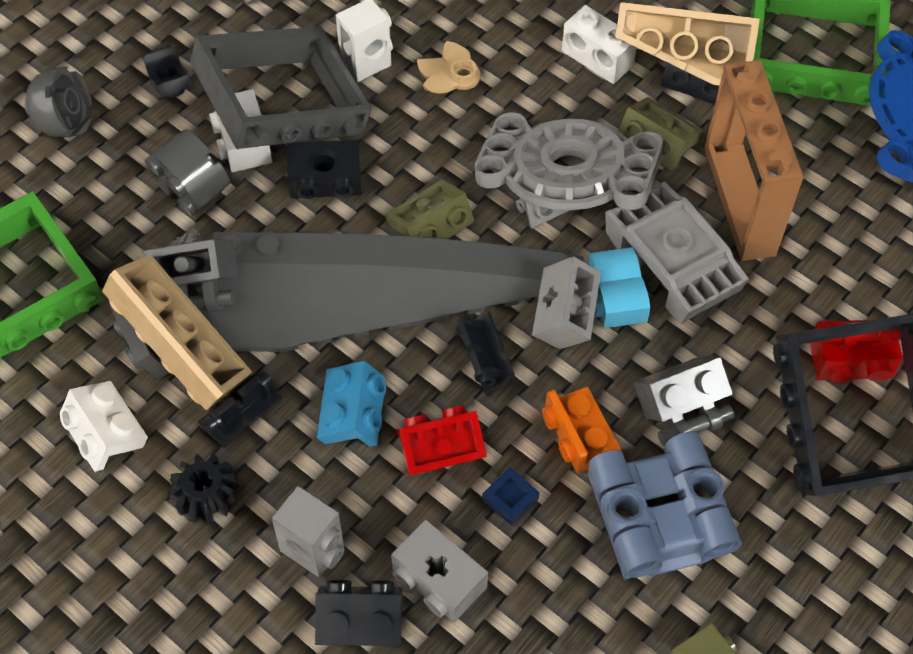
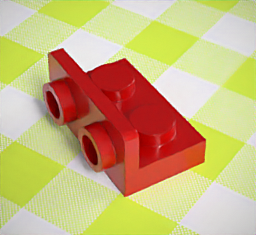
(441, 441)

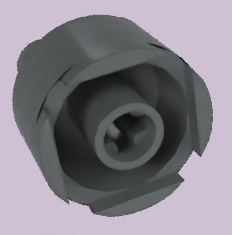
(188, 171)

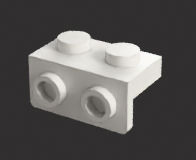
(100, 423)

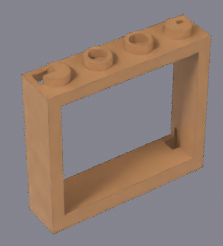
(749, 107)

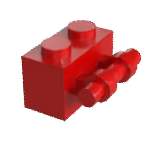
(858, 356)

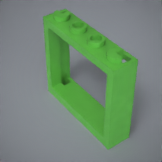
(822, 81)
(53, 310)

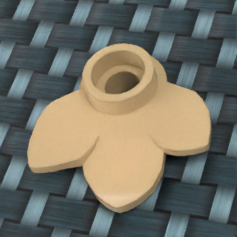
(451, 71)

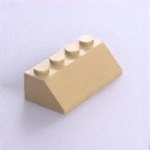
(175, 330)

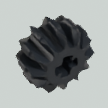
(197, 477)

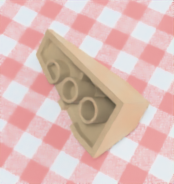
(688, 38)

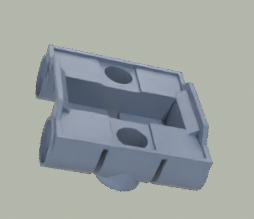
(668, 534)

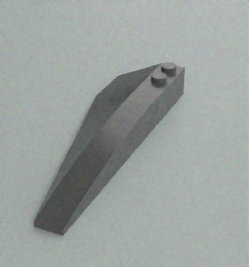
(345, 284)

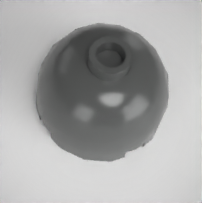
(58, 103)

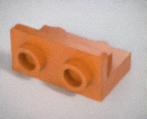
(579, 427)

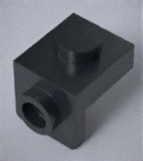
(166, 71)

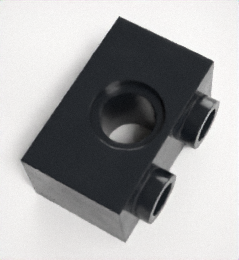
(324, 169)

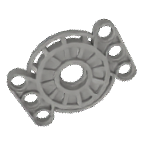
(592, 183)

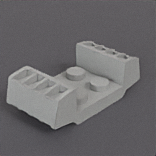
(679, 251)

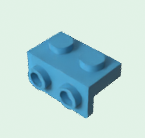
(352, 404)

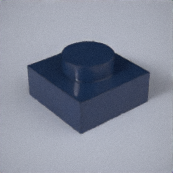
(510, 496)

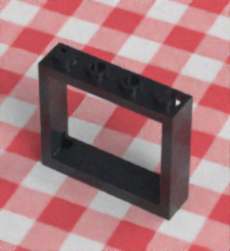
(794, 398)

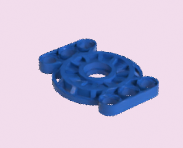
(893, 103)

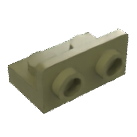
(676, 132)
(432, 213)

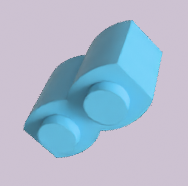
(621, 290)

